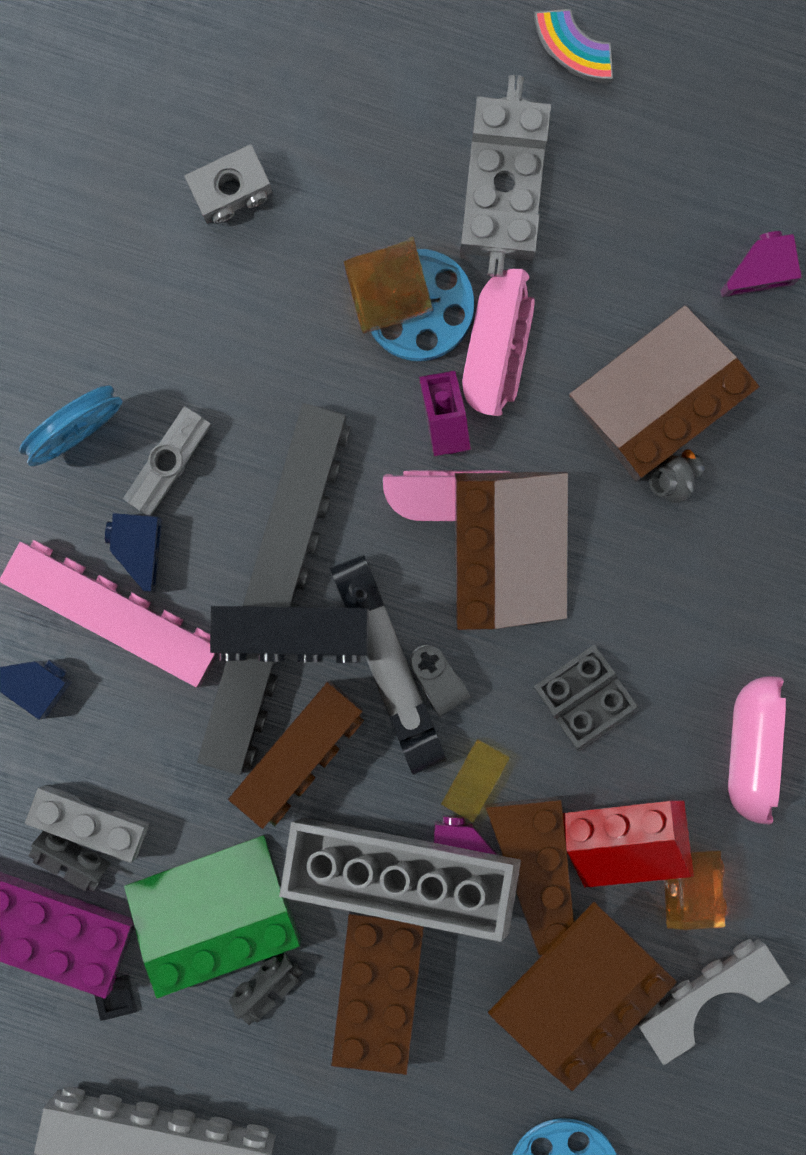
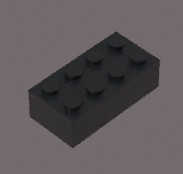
(289, 631)

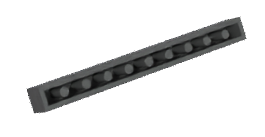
(275, 582)

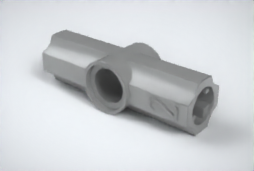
(180, 440)

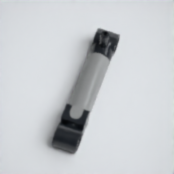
(390, 667)

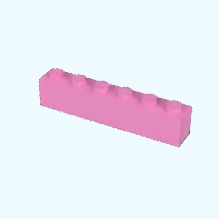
(109, 613)

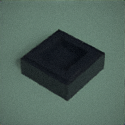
(119, 1001)

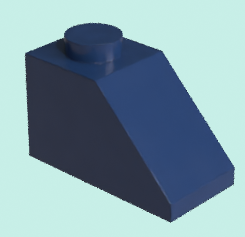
(136, 546)
(34, 686)

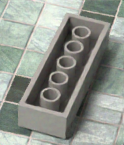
(400, 878)
(106, 1126)

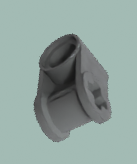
(442, 684)

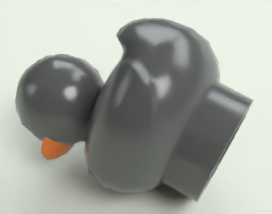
(676, 476)

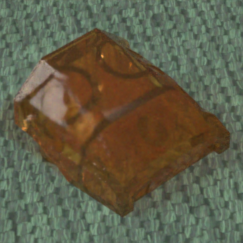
(388, 286)

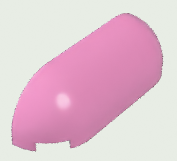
(498, 342)
(424, 493)
(757, 749)

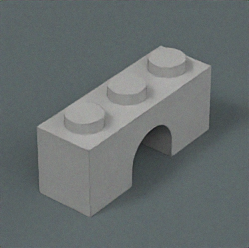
(87, 825)

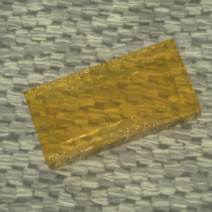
(475, 780)

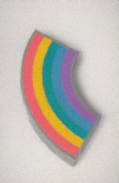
(572, 48)

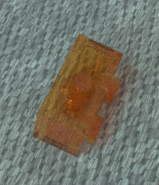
(699, 899)

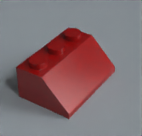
(629, 843)

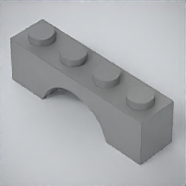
(747, 972)

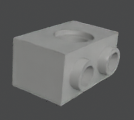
(238, 166)

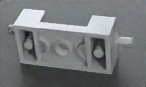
(510, 141)

